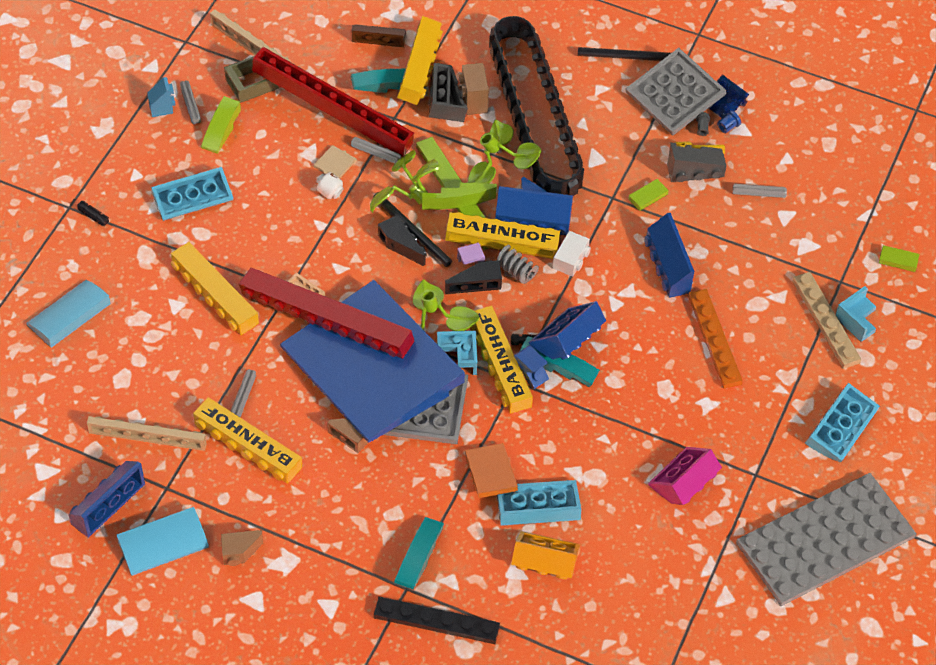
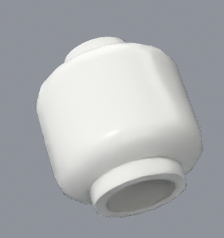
(329, 185)

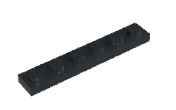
(437, 620)

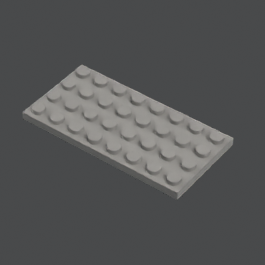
(825, 539)

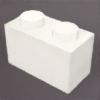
(571, 253)

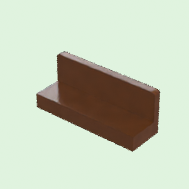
(378, 35)

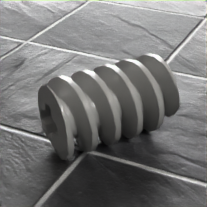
(516, 265)

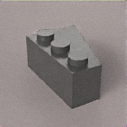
(445, 96)
(694, 163)

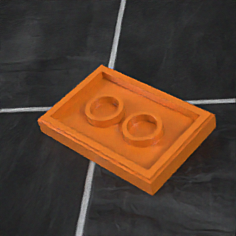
(491, 470)

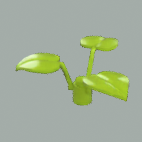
(492, 142)
(415, 190)
(429, 298)

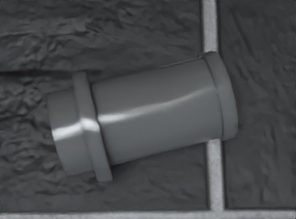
(703, 122)

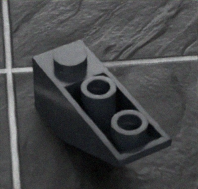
(398, 239)

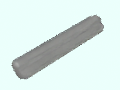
(190, 102)
(375, 150)
(759, 190)
(243, 392)

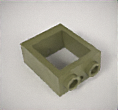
(246, 93)

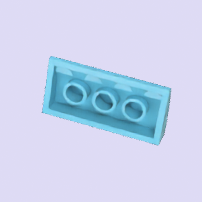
(191, 193)
(69, 312)
(842, 423)
(540, 503)
(162, 541)

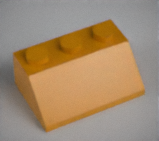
(545, 555)

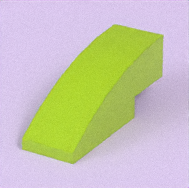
(221, 124)

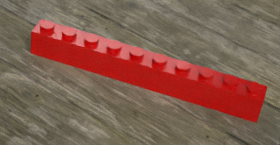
(332, 101)
(326, 313)

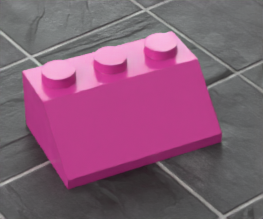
(686, 475)

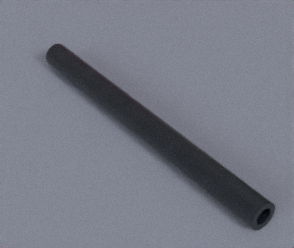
(623, 54)
(420, 236)

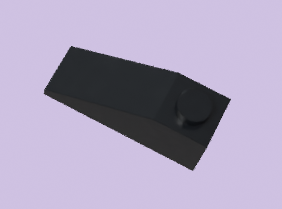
(480, 277)

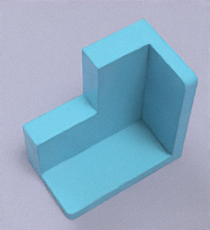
(852, 314)
(463, 343)

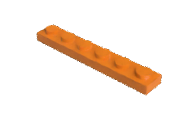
(715, 338)

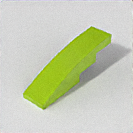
(466, 195)

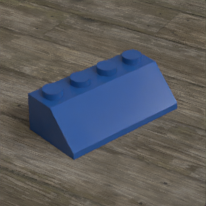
(534, 208)
(670, 256)
(569, 330)
(107, 498)

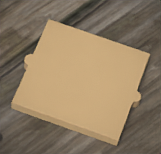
(335, 161)

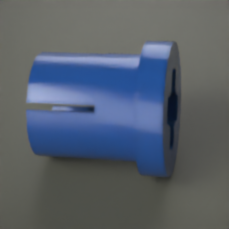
(729, 121)

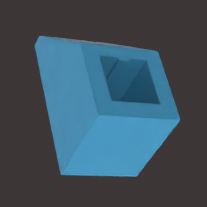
(161, 99)

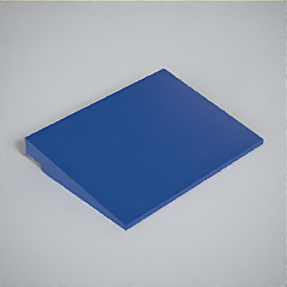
(367, 383)

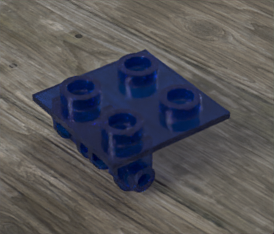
(732, 100)

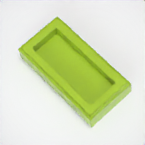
(648, 194)
(899, 258)

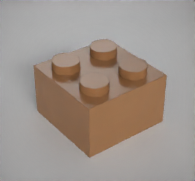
(474, 88)

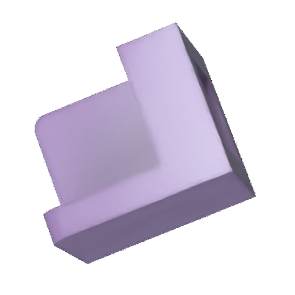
(470, 254)

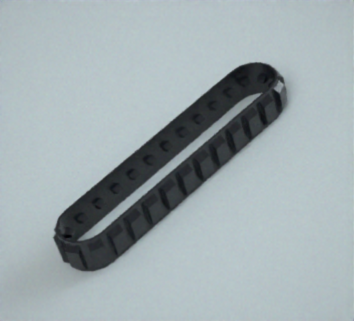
(521, 28)

